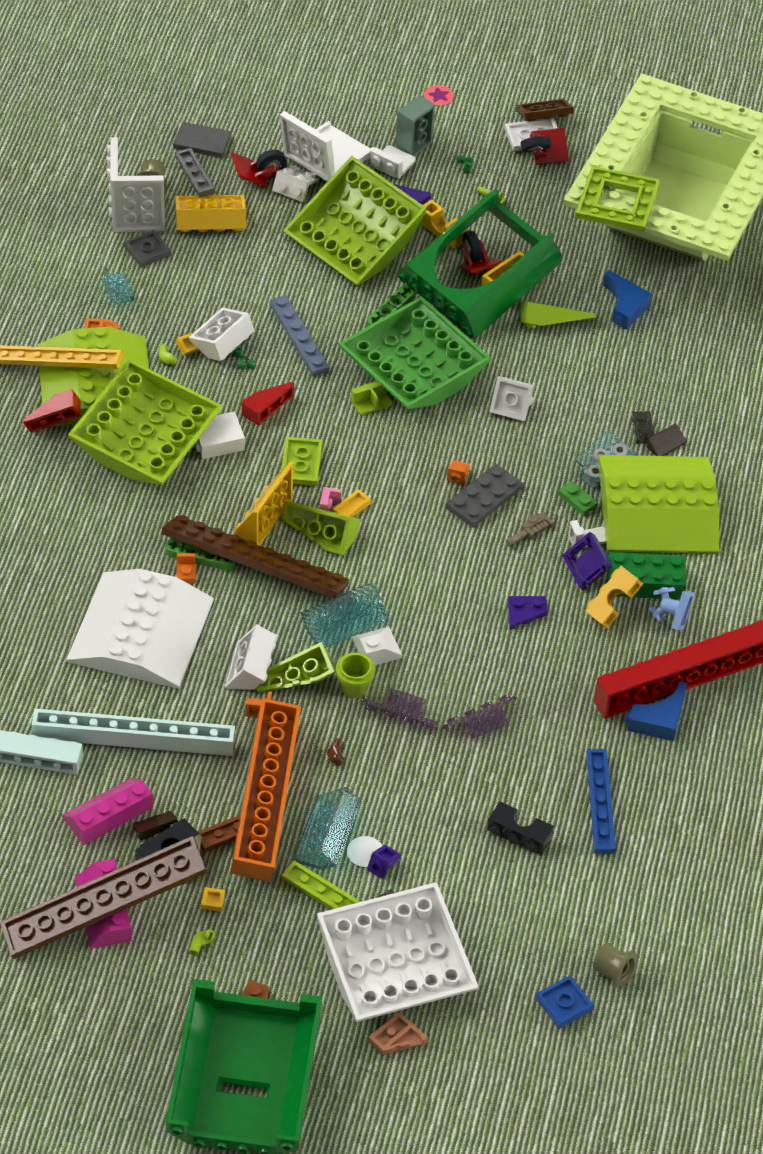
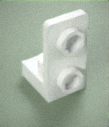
(577, 533)

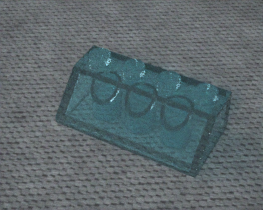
(345, 615)
(327, 829)

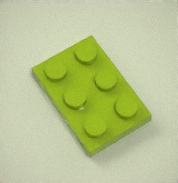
(306, 458)

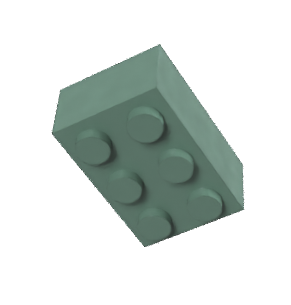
(415, 125)

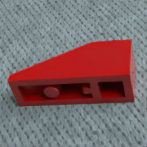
(265, 402)
(56, 410)

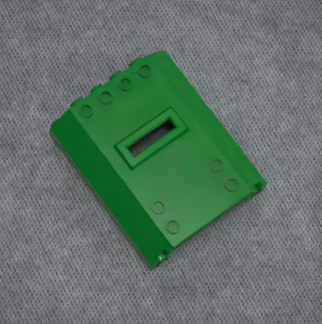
(247, 1045)

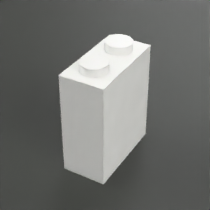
(221, 437)

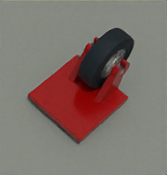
(547, 146)
(260, 169)
(474, 251)

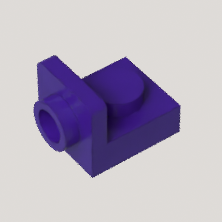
(382, 860)

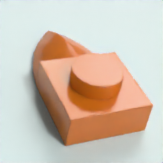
(92, 323)

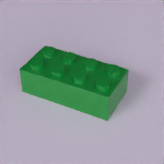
(653, 571)

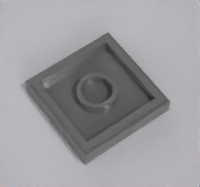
(147, 248)

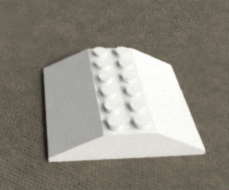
(141, 626)
(395, 952)

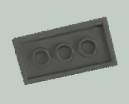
(484, 495)

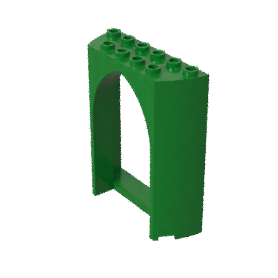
(481, 306)

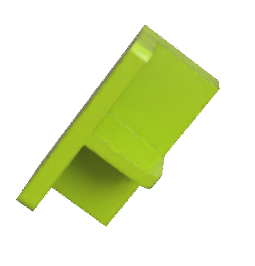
(370, 398)

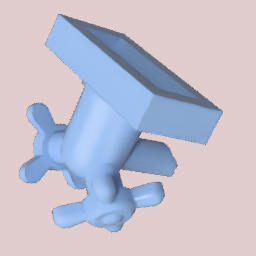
(679, 609)

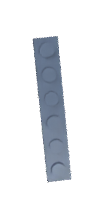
(299, 335)

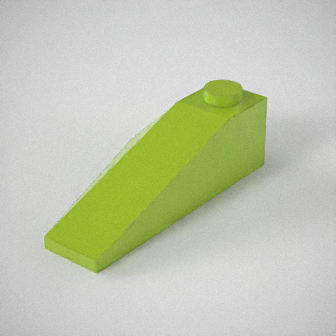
(541, 314)
(327, 528)
(300, 669)

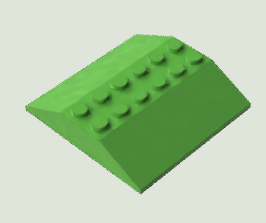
(416, 354)

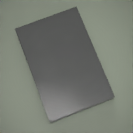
(202, 139)

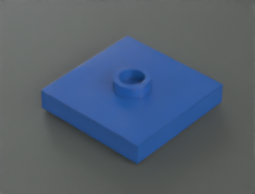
(564, 1001)

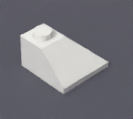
(378, 645)

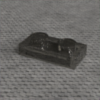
(642, 426)

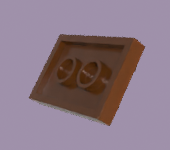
(545, 109)

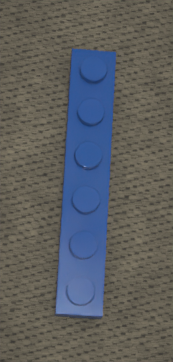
(600, 801)

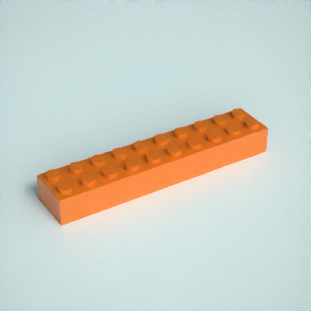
(265, 790)

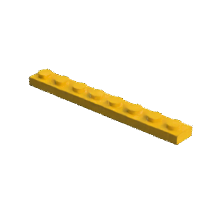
(60, 357)

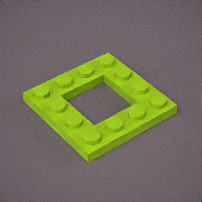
(637, 218)

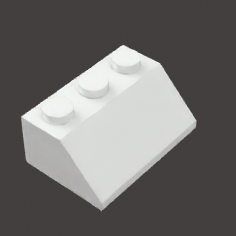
(222, 333)
(251, 659)

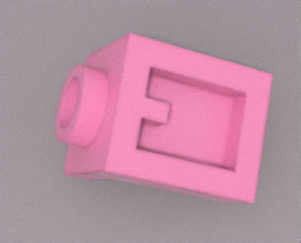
(329, 497)

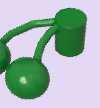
(460, 158)
(242, 364)

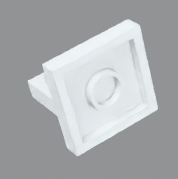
(511, 398)

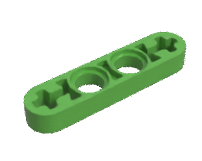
(389, 306)
(200, 555)

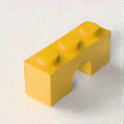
(436, 223)
(620, 583)

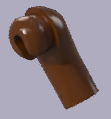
(334, 752)

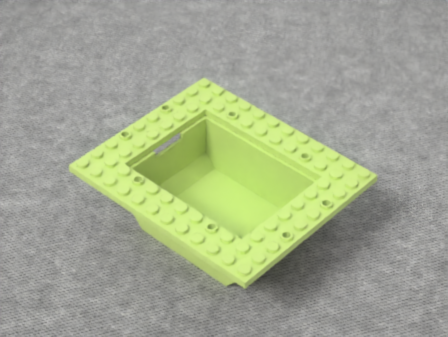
(705, 178)

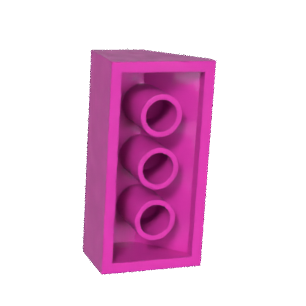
(109, 810)
(112, 929)

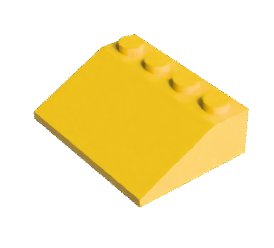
(210, 212)
(268, 507)

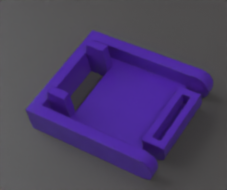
(590, 564)

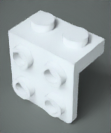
(391, 161)
(294, 182)

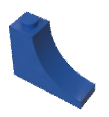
(630, 297)
(659, 718)

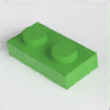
(577, 498)

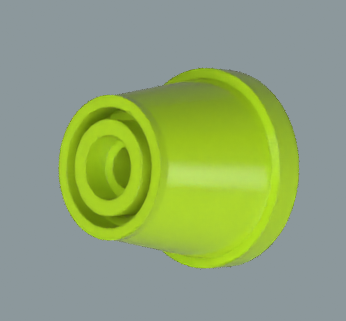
(355, 674)

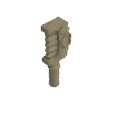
(531, 527)

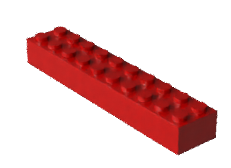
(690, 665)

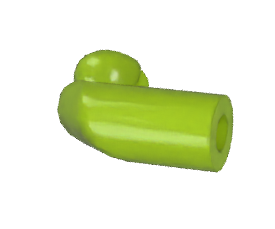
(165, 356)
(201, 939)

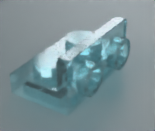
(117, 287)

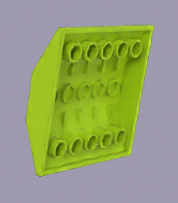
(357, 222)
(89, 382)
(143, 424)
(659, 504)

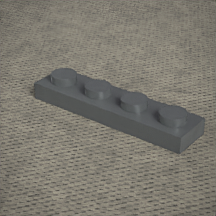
(195, 172)

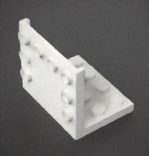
(319, 149)
(134, 200)

